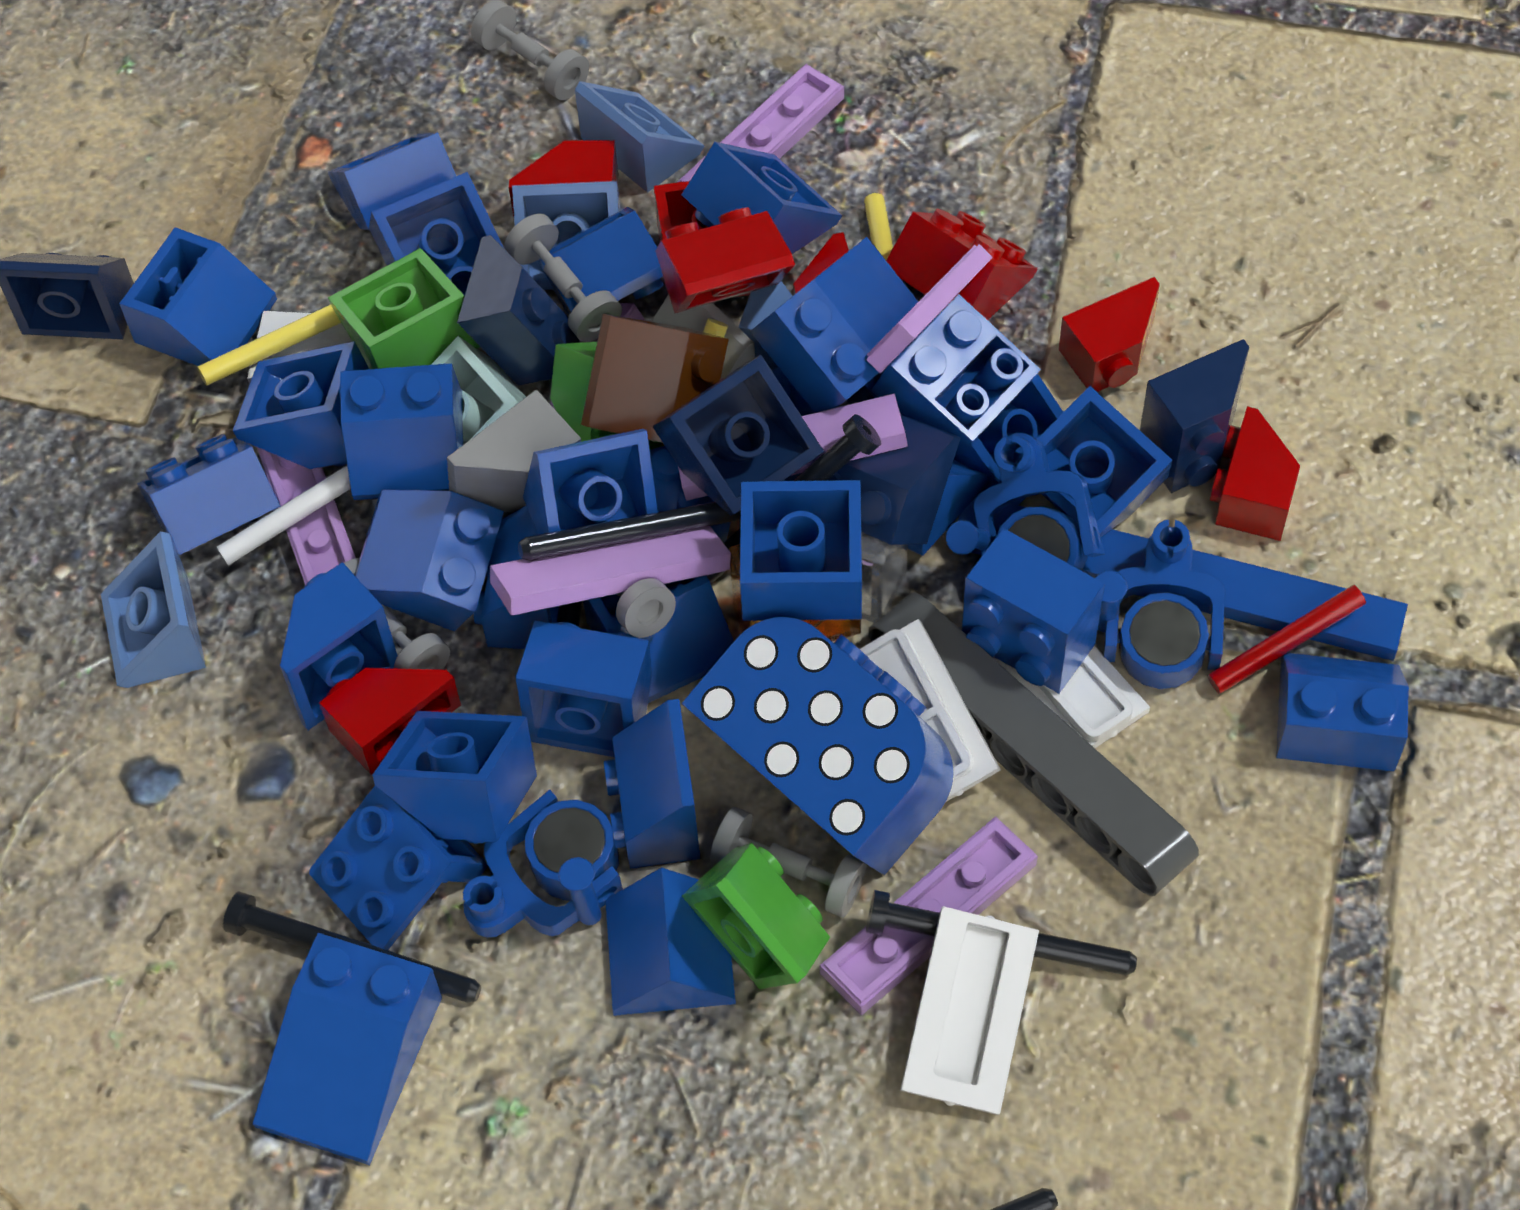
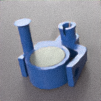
(1041, 526)
(1163, 632)
(570, 857)

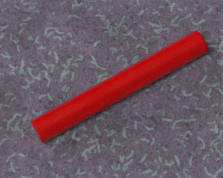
(1286, 639)

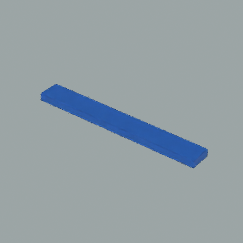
(1257, 593)

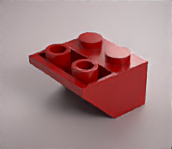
(938, 240)

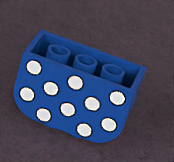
(829, 735)

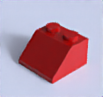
(723, 259)

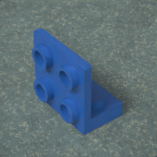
(388, 867)

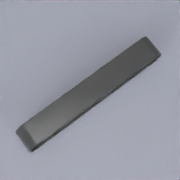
(1054, 758)

